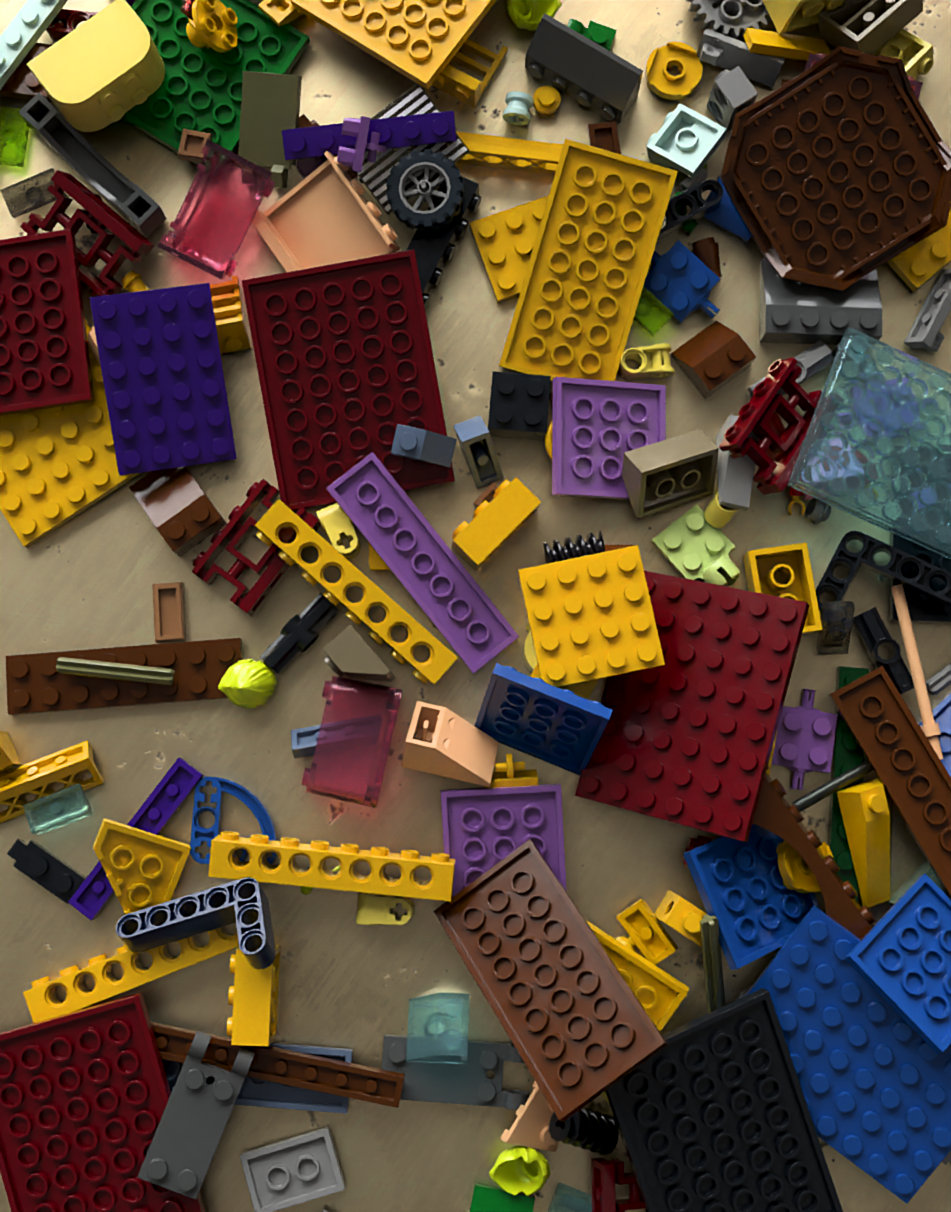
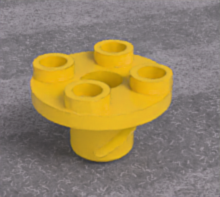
(212, 26)

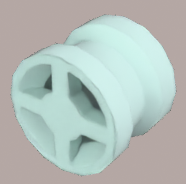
(518, 108)

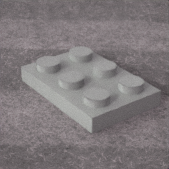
(292, 1171)

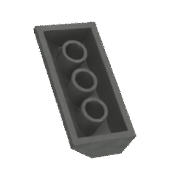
(583, 69)

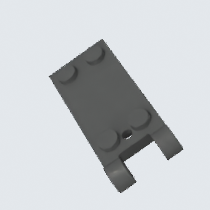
(456, 1081)
(194, 1120)

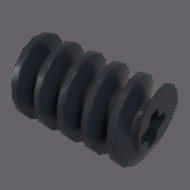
(571, 550)
(586, 1130)

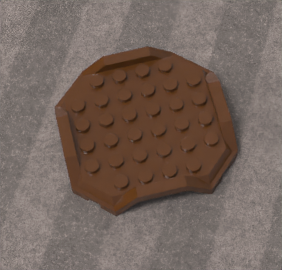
(838, 170)

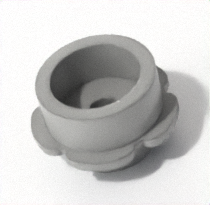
(817, 511)

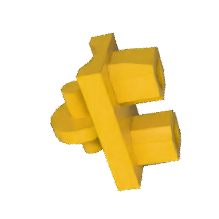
(512, 774)

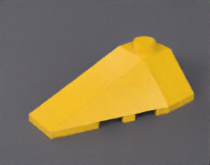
(868, 828)

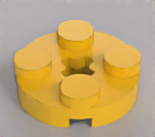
(678, 86)
(793, 872)

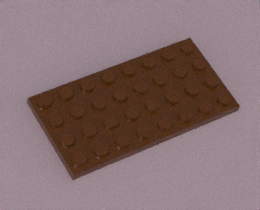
(549, 980)

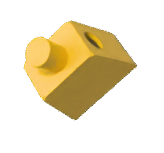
(682, 917)

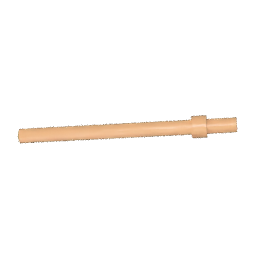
(929, 726)

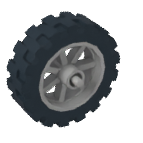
(405, 171)

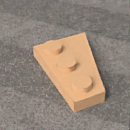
(532, 1123)

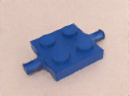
(681, 282)

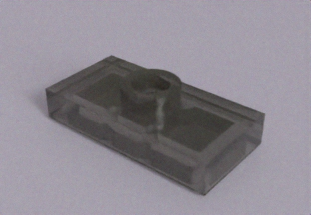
(29, 193)
(836, 627)

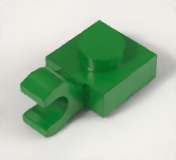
(596, 32)

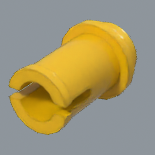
(133, 282)

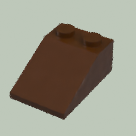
(177, 507)

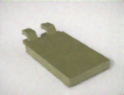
(267, 107)

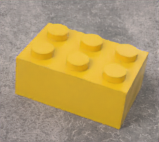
(494, 522)
(785, 574)
(253, 1001)

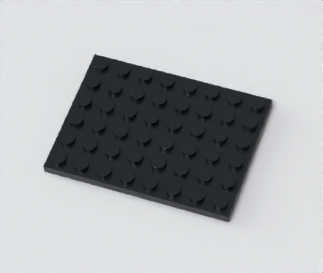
(723, 1119)

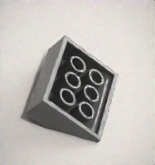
(809, 313)

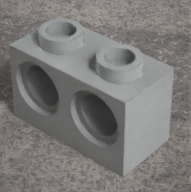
(730, 95)

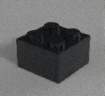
(519, 406)

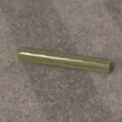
(115, 671)
(712, 962)

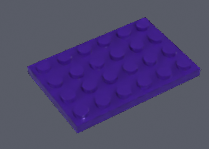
(163, 378)

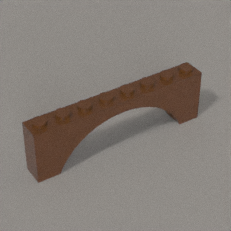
(785, 821)

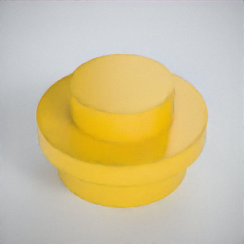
(546, 100)

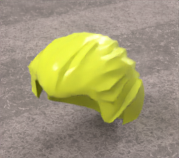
(528, 13)
(248, 683)
(520, 1170)

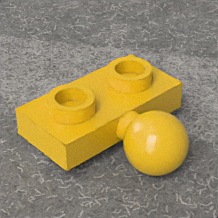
(645, 932)

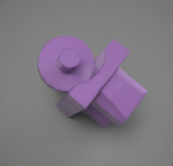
(359, 129)

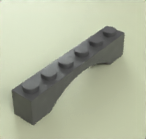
(92, 166)

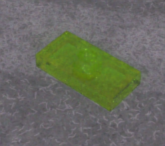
(12, 137)
(651, 313)

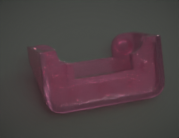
(217, 211)
(353, 741)

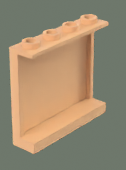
(325, 221)

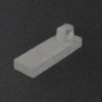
(731, 53)
(926, 328)

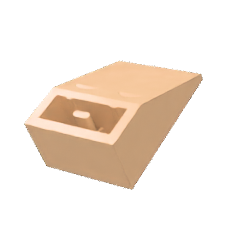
(448, 746)

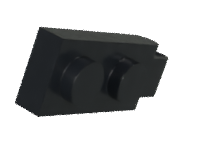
(46, 869)

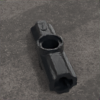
(299, 633)
(873, 634)

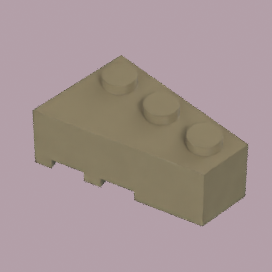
(867, 23)

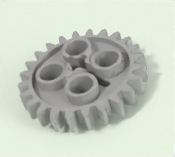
(741, 12)

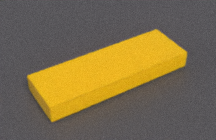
(783, 44)

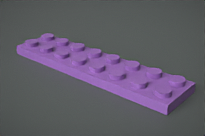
(422, 562)

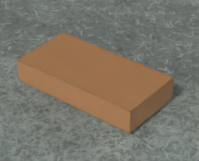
(169, 612)

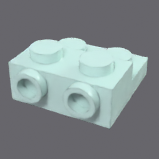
(685, 141)

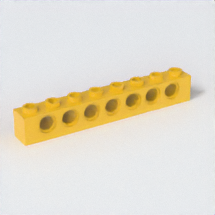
(280, 517)
(226, 864)
(45, 1005)

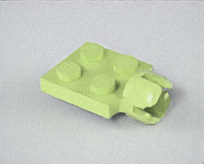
(698, 549)

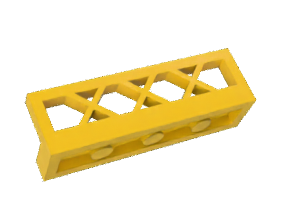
(510, 153)
(39, 773)

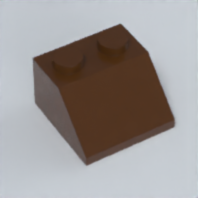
(713, 358)

